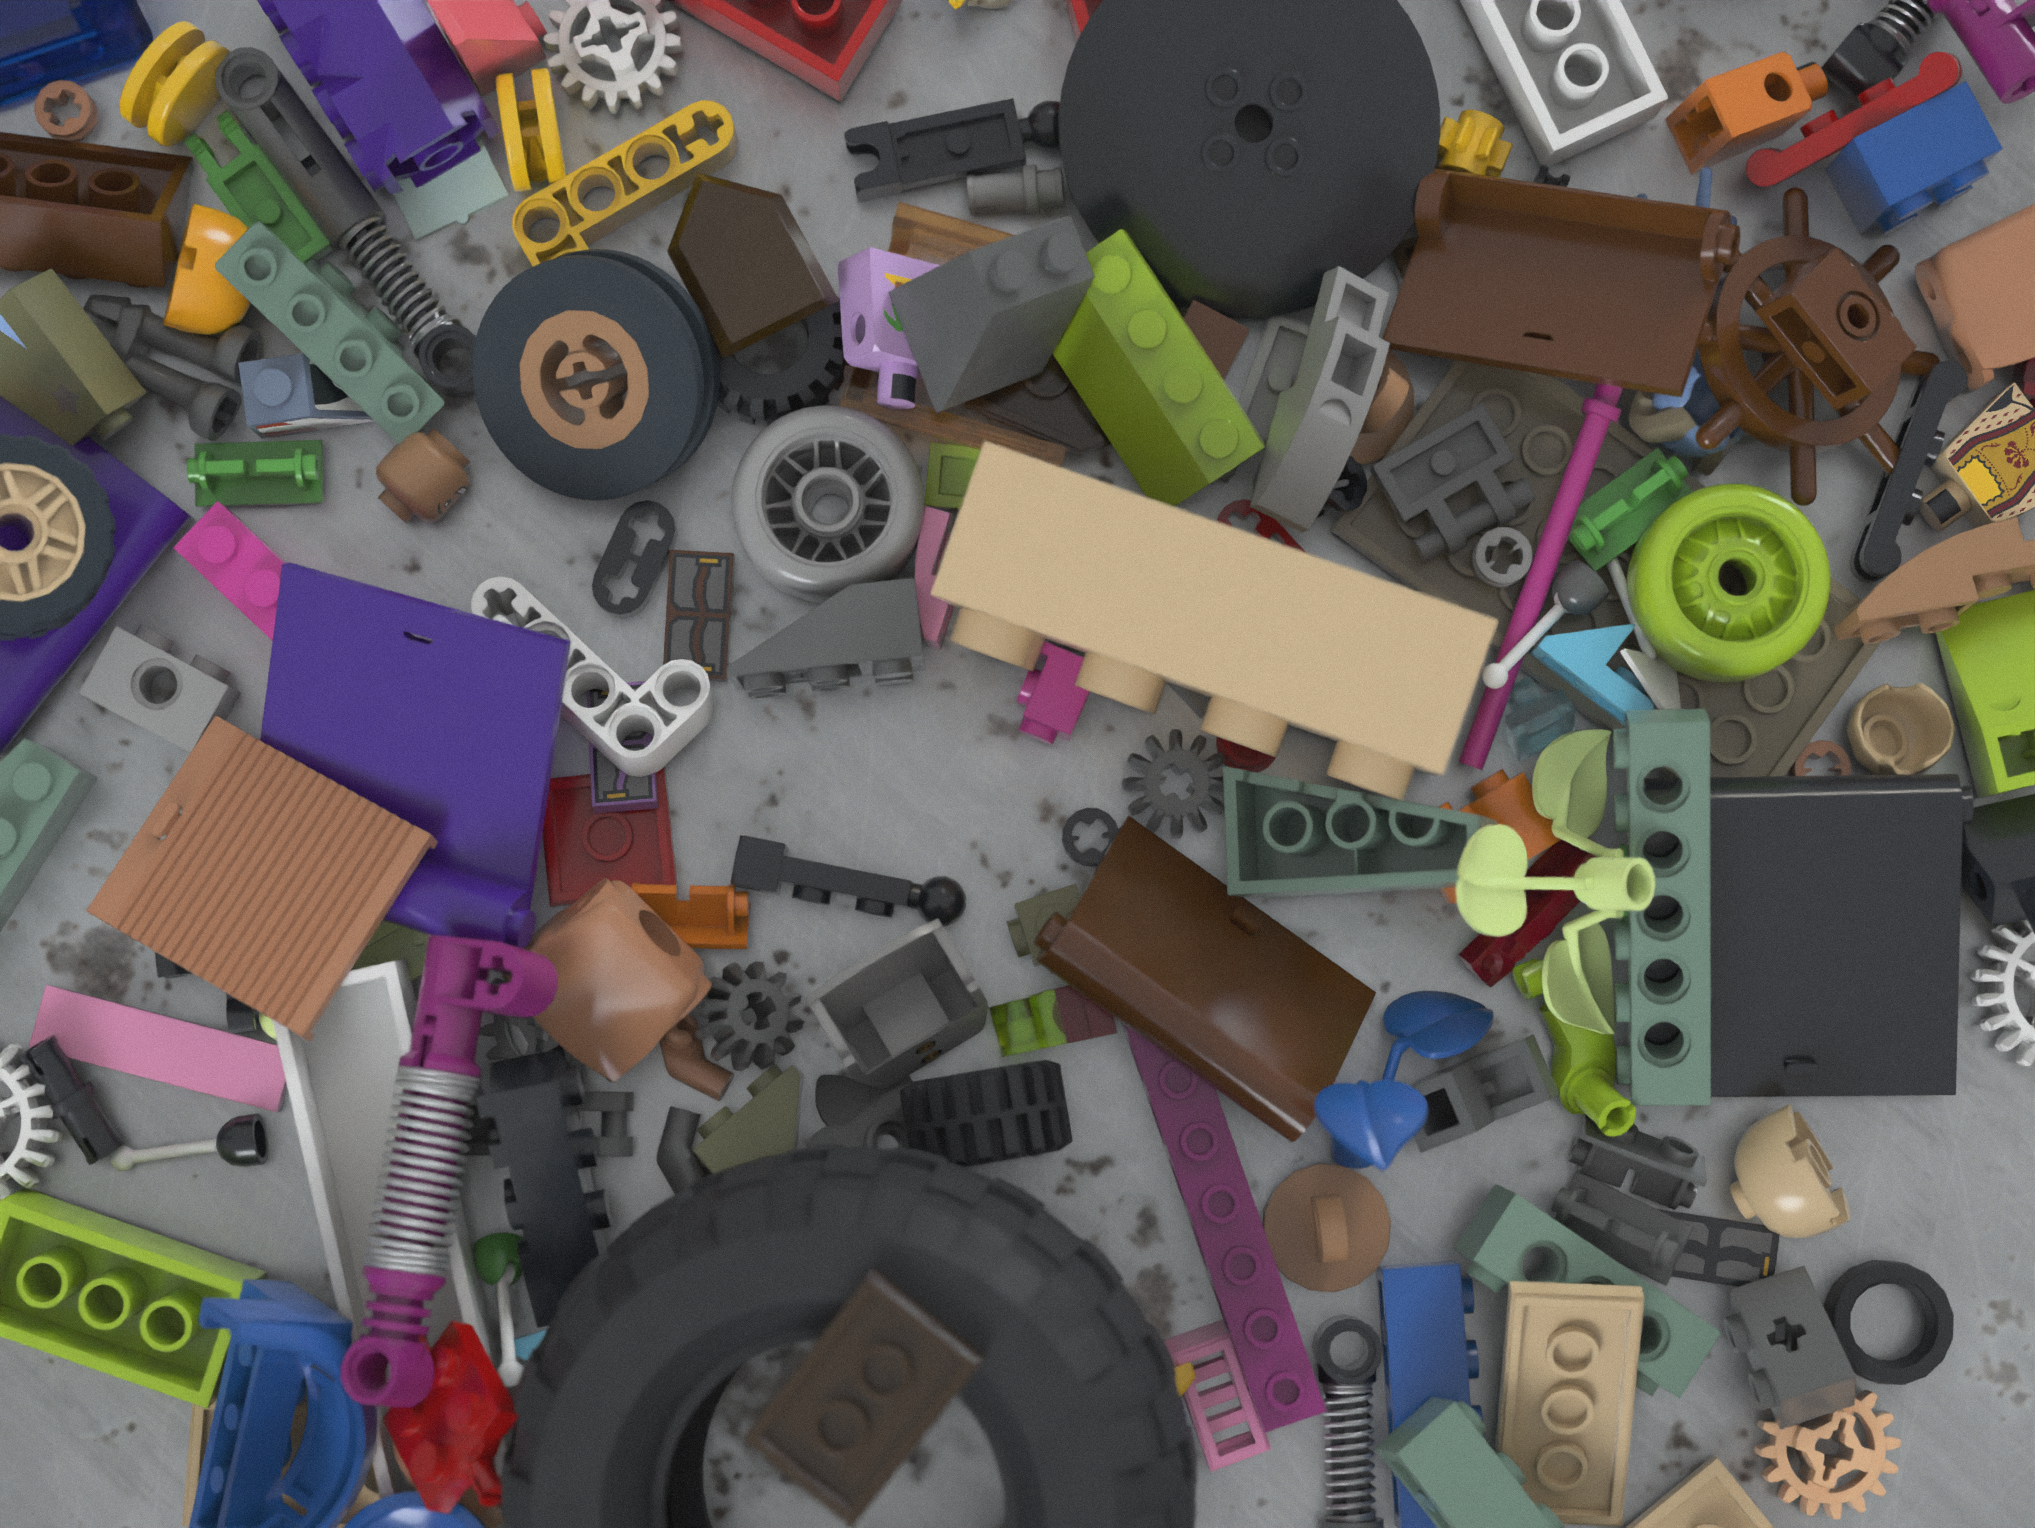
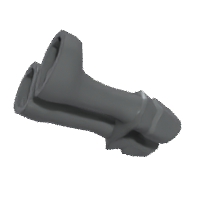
(208, 403)

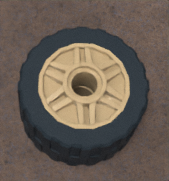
(68, 535)

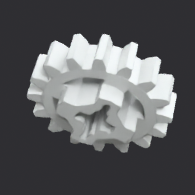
(591, 53)

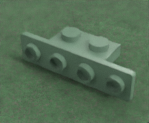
(332, 329)

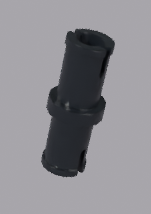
(72, 1100)

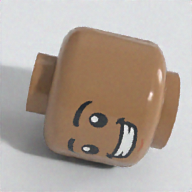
(422, 476)

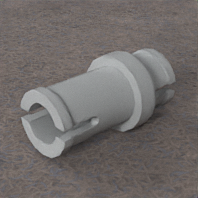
(1016, 191)

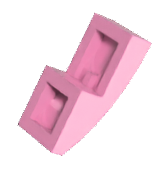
(930, 550)

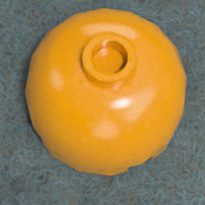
(199, 295)

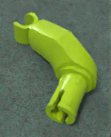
(1580, 1062)

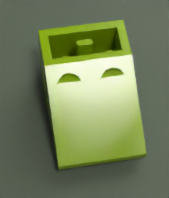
(1993, 690)

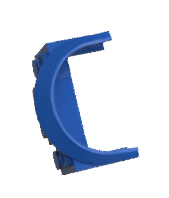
(268, 1363)

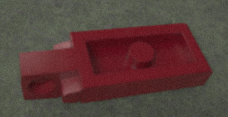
(1495, 956)

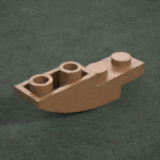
(1943, 583)

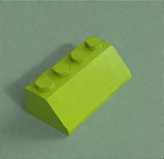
(1151, 379)

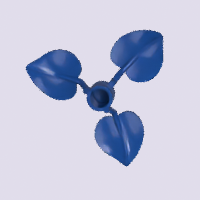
(1378, 1118)

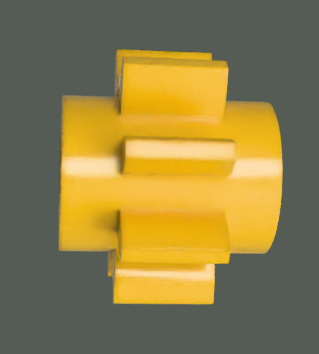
(1473, 144)

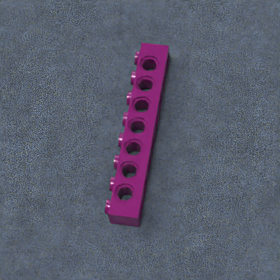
(1229, 1237)

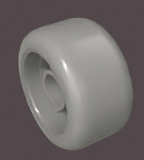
(818, 455)

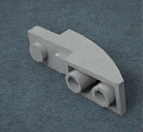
(1328, 405)

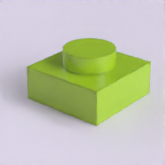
(949, 474)

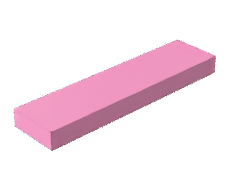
(162, 1048)

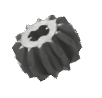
(1180, 763)
(751, 1041)

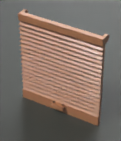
(261, 876)

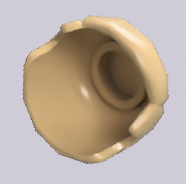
(1900, 729)

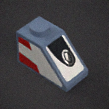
(294, 397)

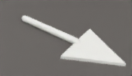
(1652, 672)

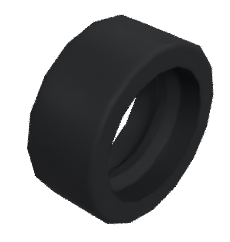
(1934, 1303)

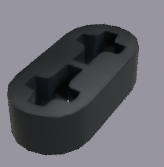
(620, 553)

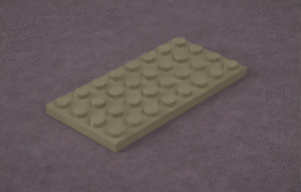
(1754, 723)

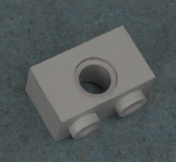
(124, 679)

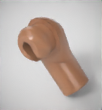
(687, 1063)

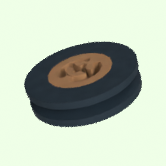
(606, 313)

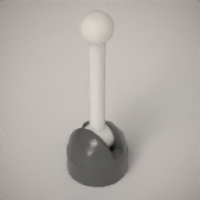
(1574, 592)

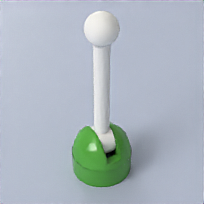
(499, 1266)

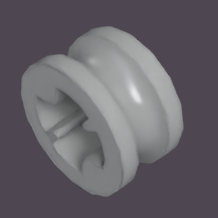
(1514, 571)

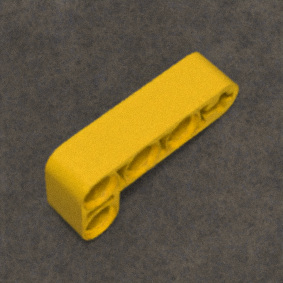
(619, 172)

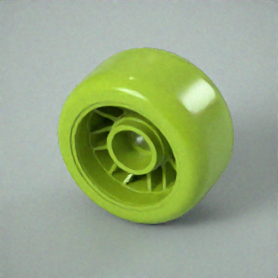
(1688, 613)

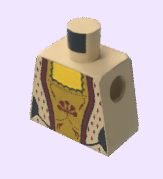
(1986, 466)

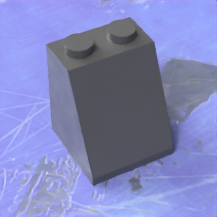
(993, 311)

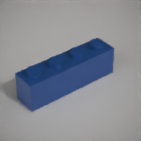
(1423, 1351)

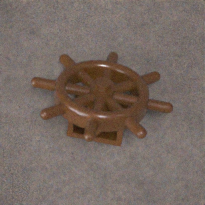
(1823, 330)

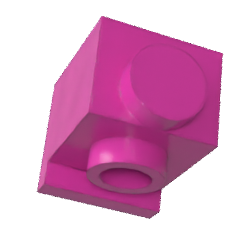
(1052, 696)

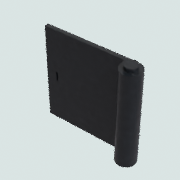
(1829, 933)

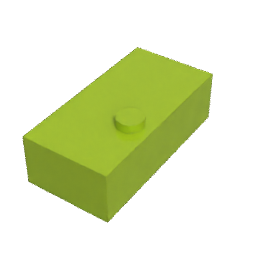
(114, 1296)

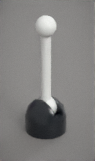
(238, 1142)

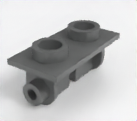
(1666, 1167)
(1622, 1227)

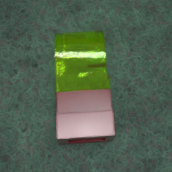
(1048, 1021)

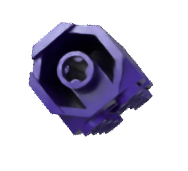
(387, 84)

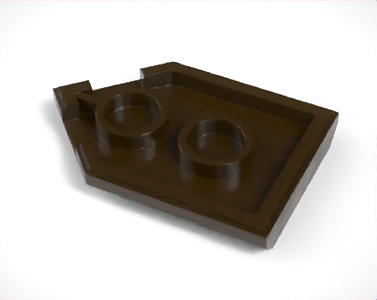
(745, 262)
(1046, 409)

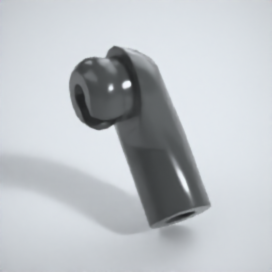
(675, 1153)

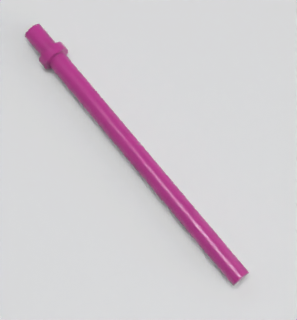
(1599, 414)

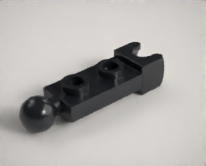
(949, 145)
(765, 866)

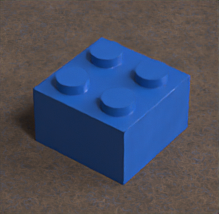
(1914, 158)

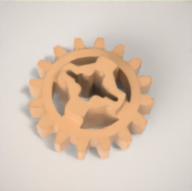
(1821, 1471)

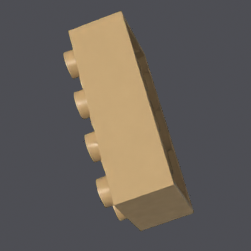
(1213, 612)

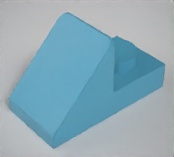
(1582, 661)

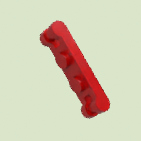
(1830, 134)

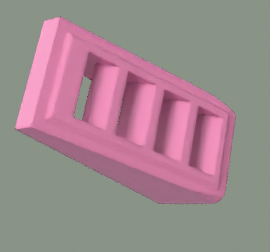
(1196, 1345)

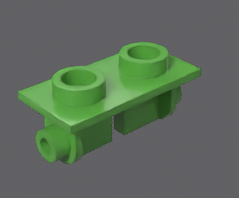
(257, 473)
(1625, 508)

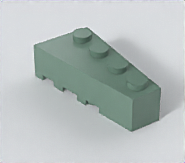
(1331, 840)

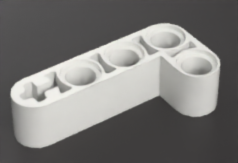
(624, 708)

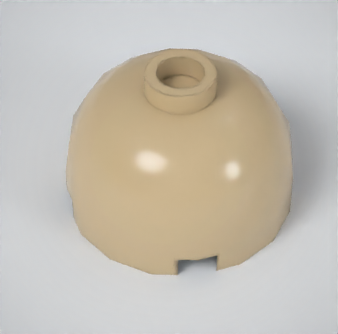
(1787, 1178)

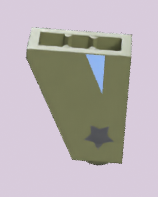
(61, 364)

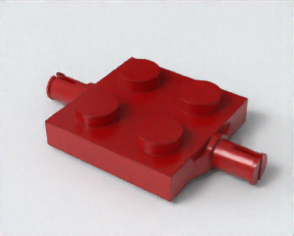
(458, 1426)

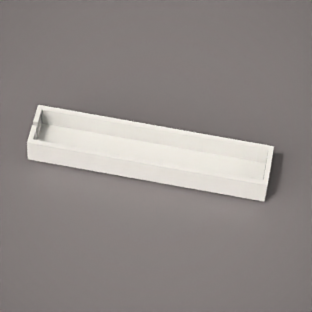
(341, 1112)

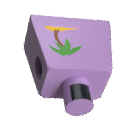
(871, 325)

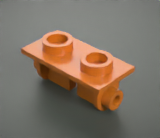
(710, 918)

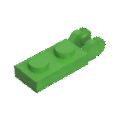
(258, 193)

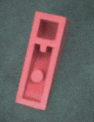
(491, 37)

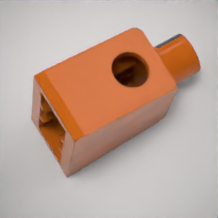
(1744, 109)

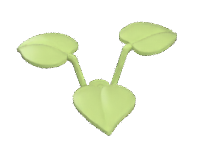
(1491, 895)

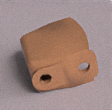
(1985, 296)
(618, 978)

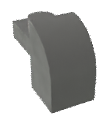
(1482, 1091)

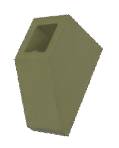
(758, 1129)

